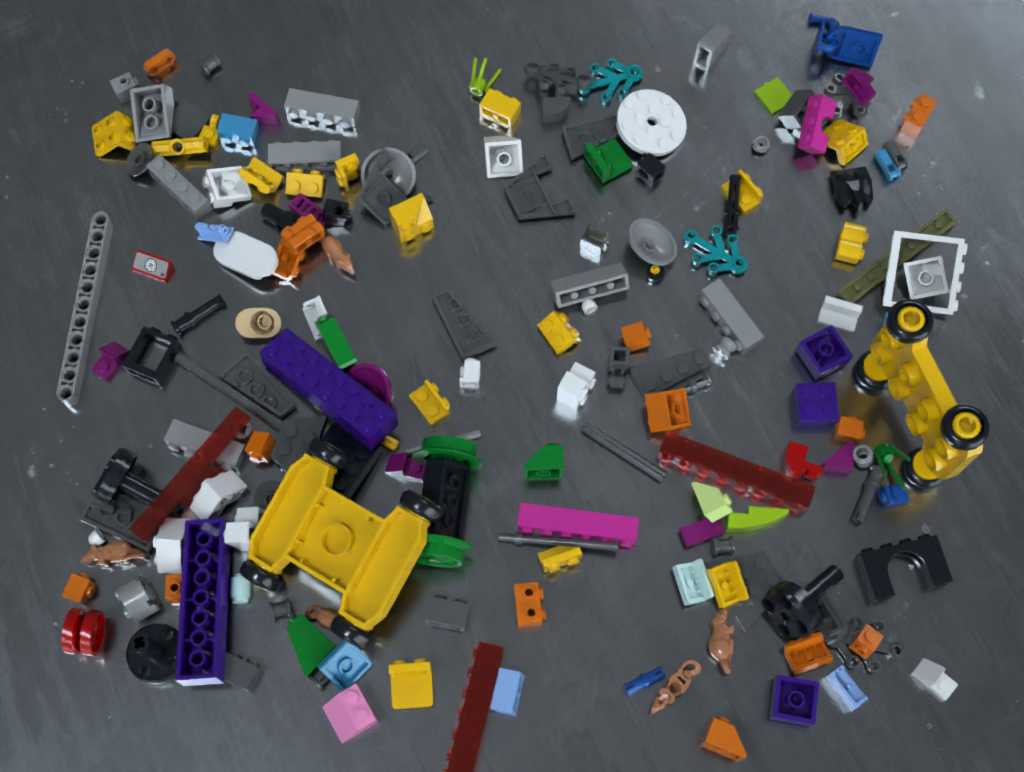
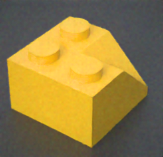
(411, 217)

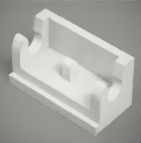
(313, 309)

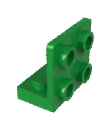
(607, 159)

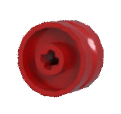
(83, 632)

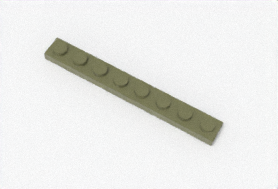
(908, 249)

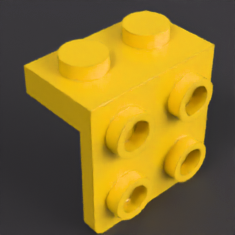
(113, 132)
(411, 684)

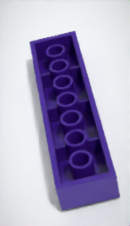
(329, 388)
(203, 603)

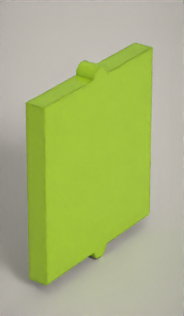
(773, 95)

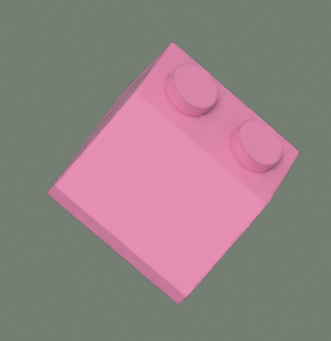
(349, 713)

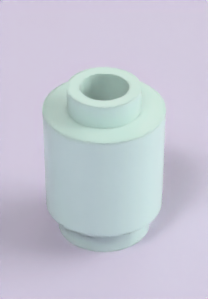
(240, 589)

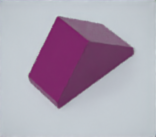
(842, 460)

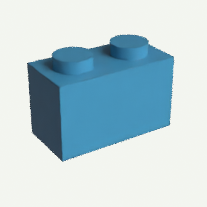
(238, 130)

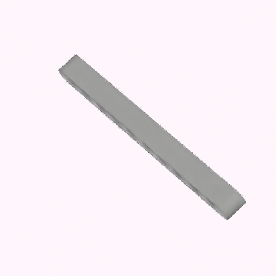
(87, 315)

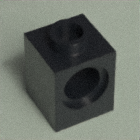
(650, 169)
(330, 217)

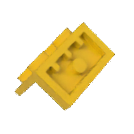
(846, 139)

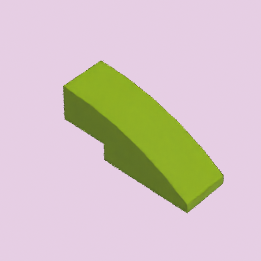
(754, 519)

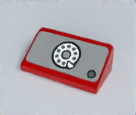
(152, 265)

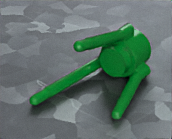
(885, 454)

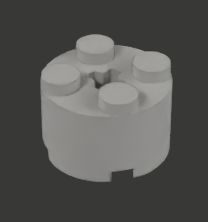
(138, 598)

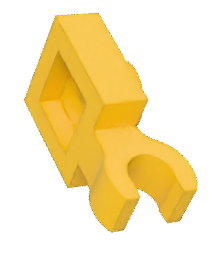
(210, 131)

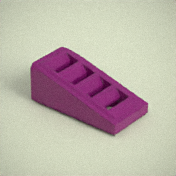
(300, 203)

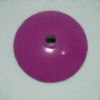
(374, 379)

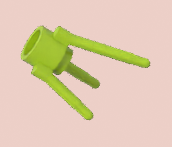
(478, 85)

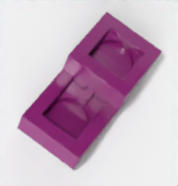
(701, 531)

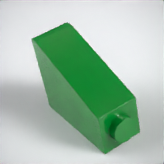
(335, 341)
(309, 643)

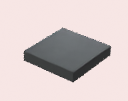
(188, 120)

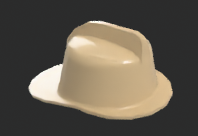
(258, 323)

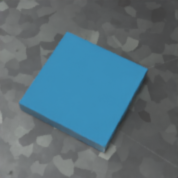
(344, 665)

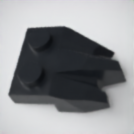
(852, 187)

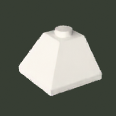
(503, 156)
(925, 277)

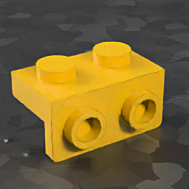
(261, 176)
(308, 184)
(559, 331)
(554, 558)
(727, 583)

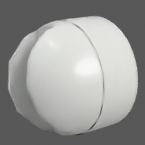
(589, 306)
(97, 538)

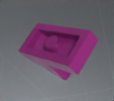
(859, 85)
(262, 111)
(110, 360)
(404, 466)

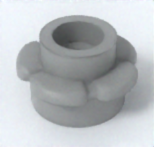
(763, 141)

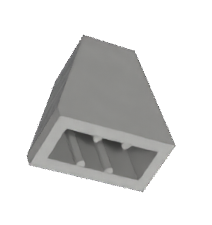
(712, 46)

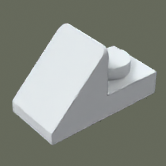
(934, 678)

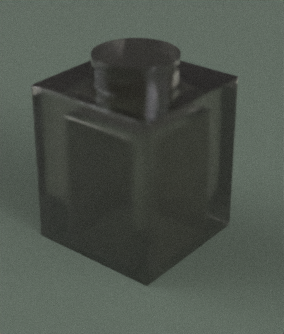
(595, 240)

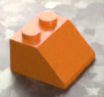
(667, 410)
(723, 739)

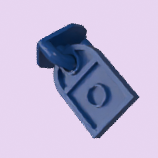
(845, 42)

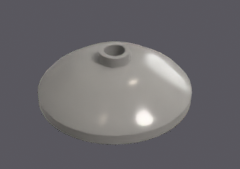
(401, 168)
(652, 242)

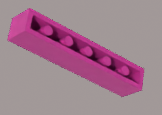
(577, 524)

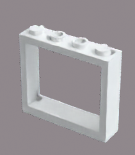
(957, 269)

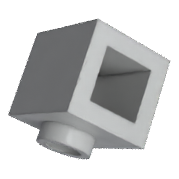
(123, 85)

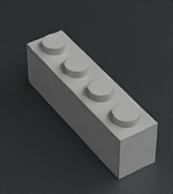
(322, 108)
(304, 155)
(179, 187)
(589, 285)
(731, 316)
(190, 438)

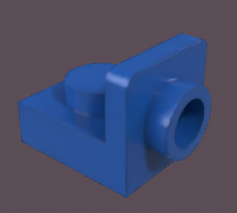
(893, 495)

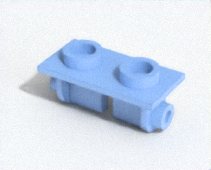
(213, 232)

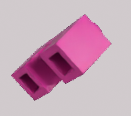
(812, 137)

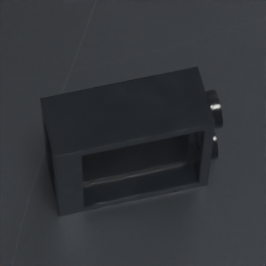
(143, 372)

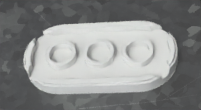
(246, 256)

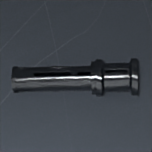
(732, 211)
(191, 318)

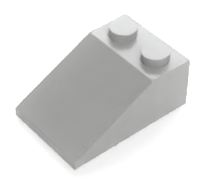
(152, 112)

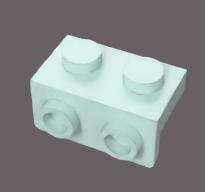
(693, 582)

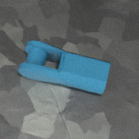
(886, 163)

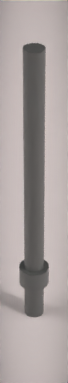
(520, 538)

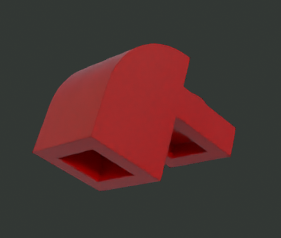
(795, 463)

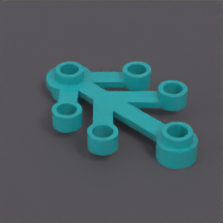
(613, 79)
(717, 252)

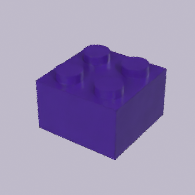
(824, 352)
(815, 404)
(794, 700)

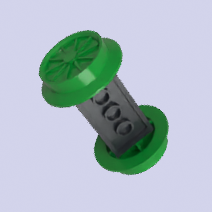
(446, 484)

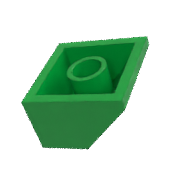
(545, 463)

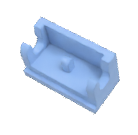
(846, 688)
(507, 691)

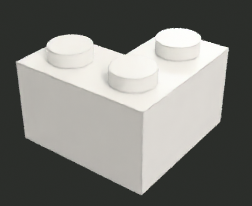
(575, 386)
(216, 494)
(239, 532)
(170, 546)

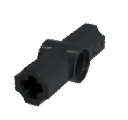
(277, 216)

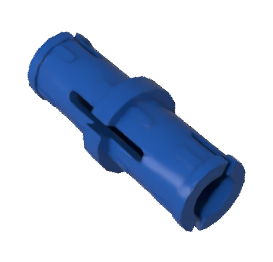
(644, 681)

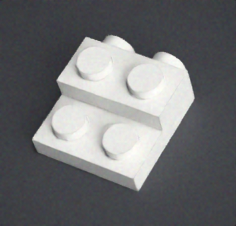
(225, 186)

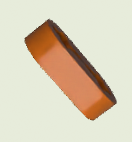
(159, 62)

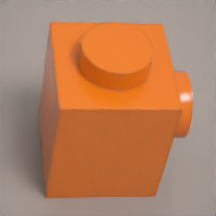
(636, 336)
(849, 428)
(260, 446)
(79, 588)
(173, 588)
(866, 641)

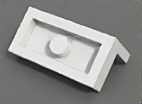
(839, 313)

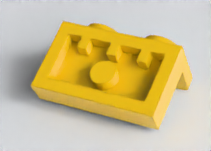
(347, 169)
(749, 196)
(430, 403)

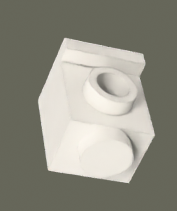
(470, 374)

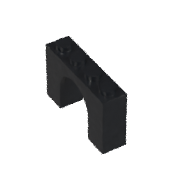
(924, 550)

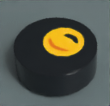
(655, 273)

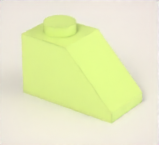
(712, 501)

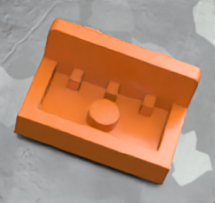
(288, 264)
(807, 653)

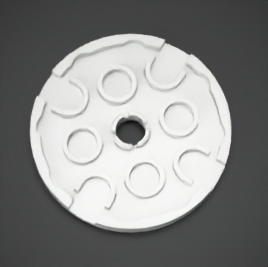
(643, 137)

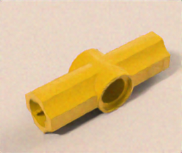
(189, 146)

